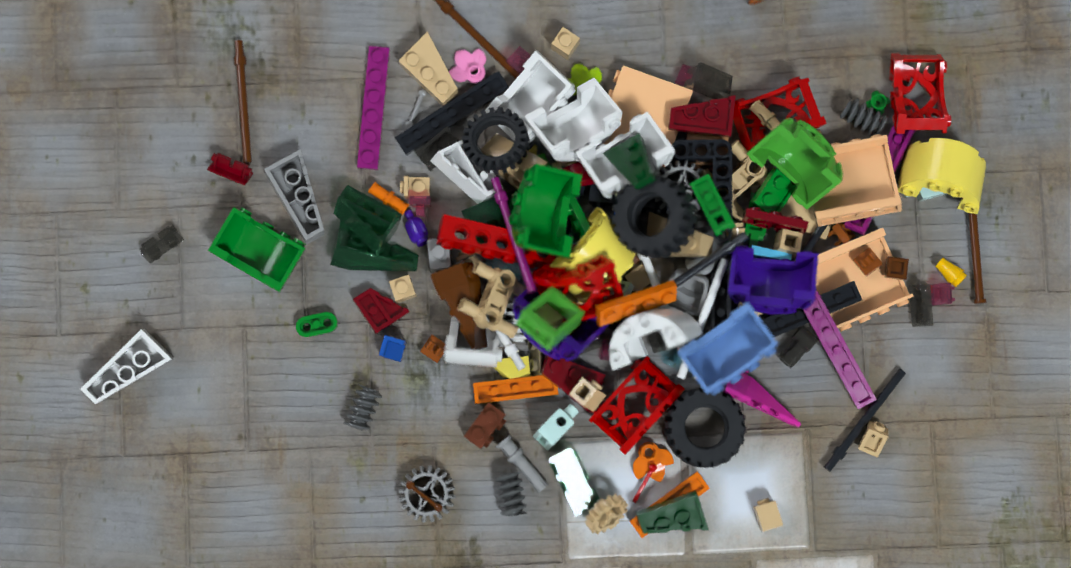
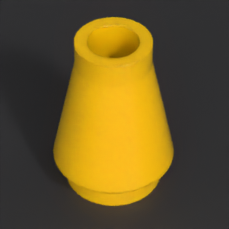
(951, 272)

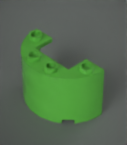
(802, 157)

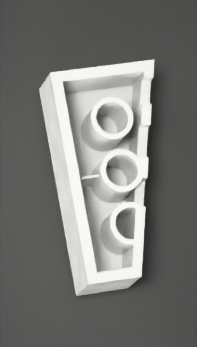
(131, 363)

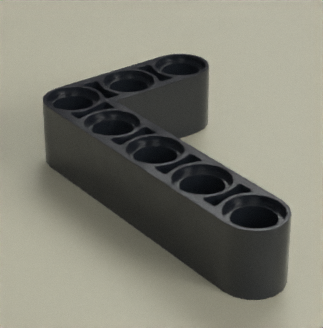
(718, 161)

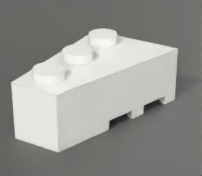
(458, 168)

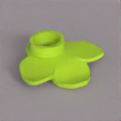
(581, 74)

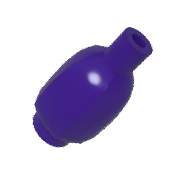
(416, 229)

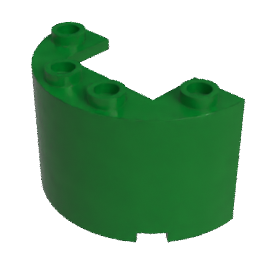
(543, 209)
(257, 249)

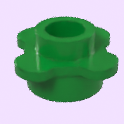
(883, 100)

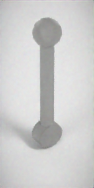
(422, 93)

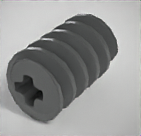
(863, 117)
(363, 408)
(510, 494)

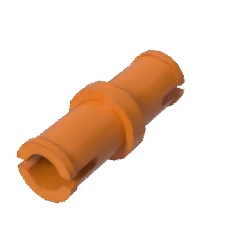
(388, 198)

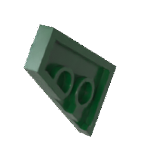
(632, 161)
(675, 514)

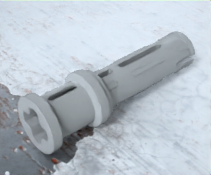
(516, 456)

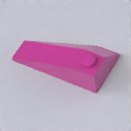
(753, 394)

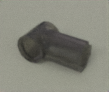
(800, 343)

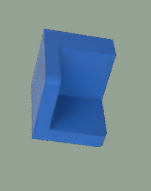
(392, 348)

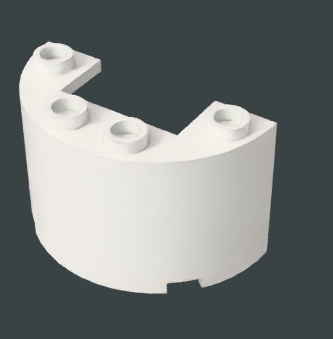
(535, 87)
(579, 123)
(605, 174)
(627, 340)
(459, 352)

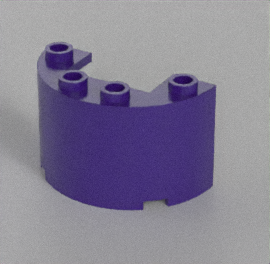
(773, 284)
(569, 346)

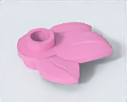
(468, 63)

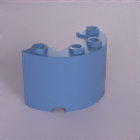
(729, 350)

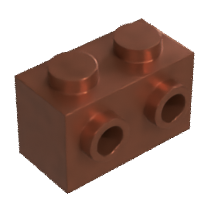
(485, 425)

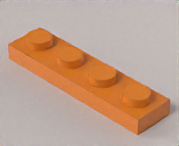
(636, 303)
(513, 389)
(692, 483)

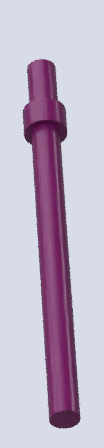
(501, 199)

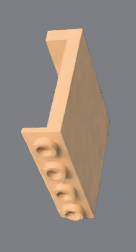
(643, 93)
(866, 185)
(877, 293)

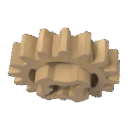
(606, 514)

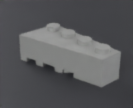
(295, 192)

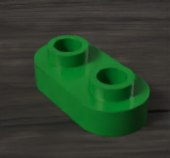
(317, 324)

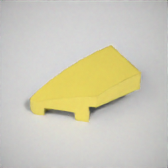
(509, 370)

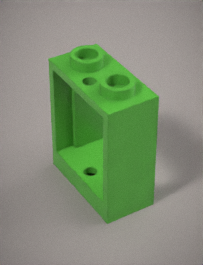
(547, 335)

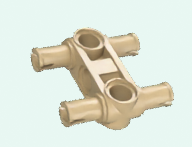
(741, 177)
(493, 299)

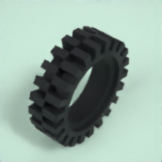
(498, 162)

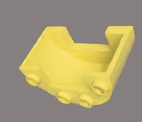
(946, 168)
(597, 241)

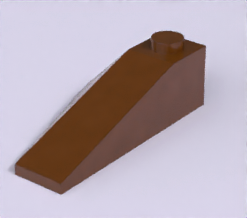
(453, 286)

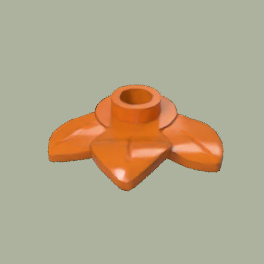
(659, 457)

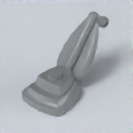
(694, 291)

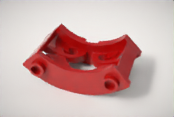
(772, 98)
(906, 119)
(592, 270)
(664, 399)

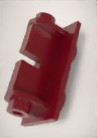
(236, 172)

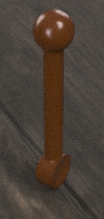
(411, 486)

